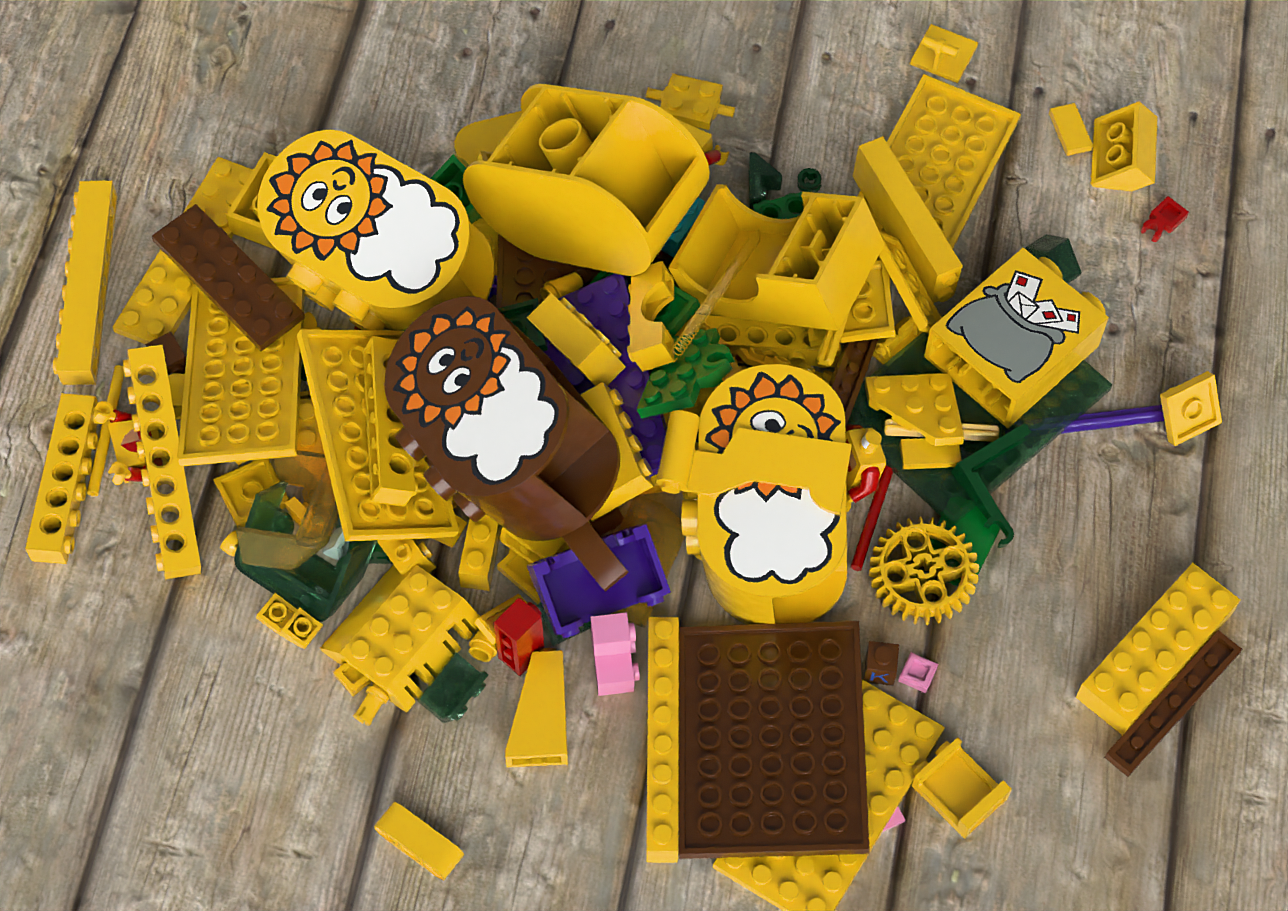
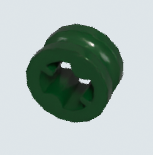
(810, 174)

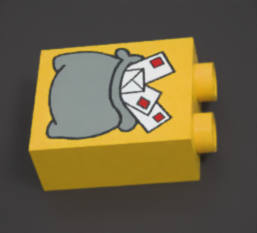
(1016, 336)

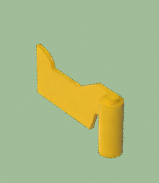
(753, 457)

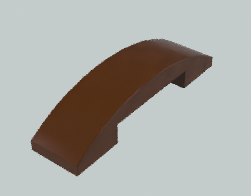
(596, 555)

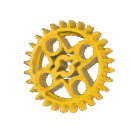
(915, 579)

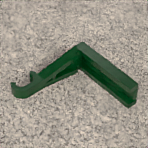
(975, 488)

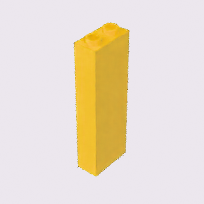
(906, 218)

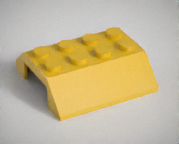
(402, 631)

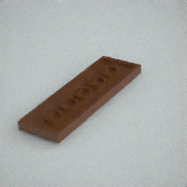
(228, 277)

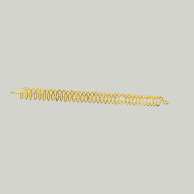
(712, 291)

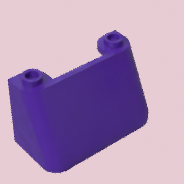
(574, 596)

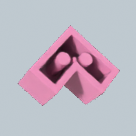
(612, 647)

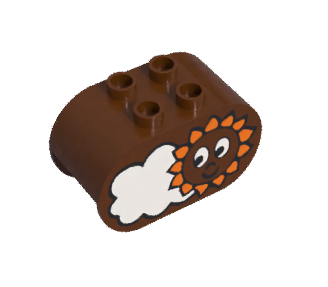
(498, 422)

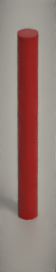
(871, 519)

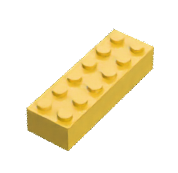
(1157, 648)

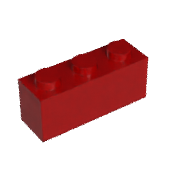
(518, 635)

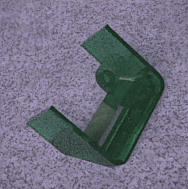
(316, 584)

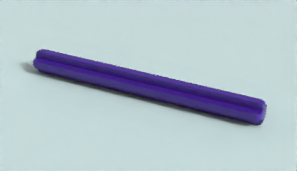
(1116, 418)

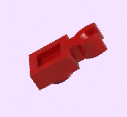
(1166, 217)

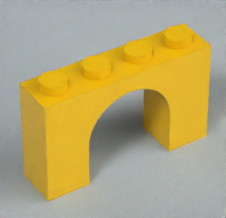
(634, 469)

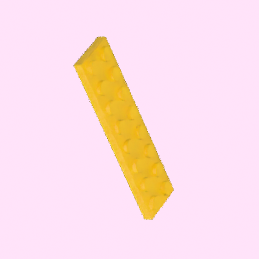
(165, 290)

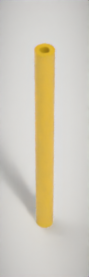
(105, 437)

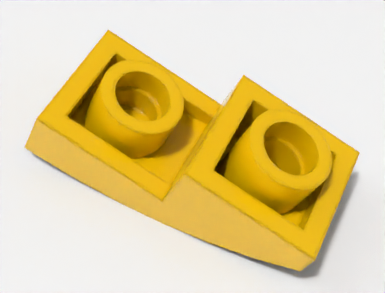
(288, 621)

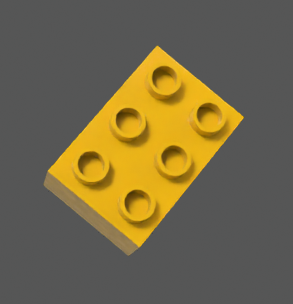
(800, 271)

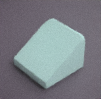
(337, 546)

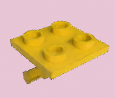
(944, 53)

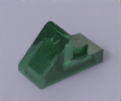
(761, 178)

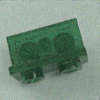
(452, 689)

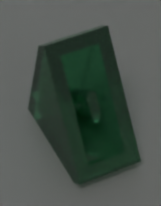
(1060, 252)

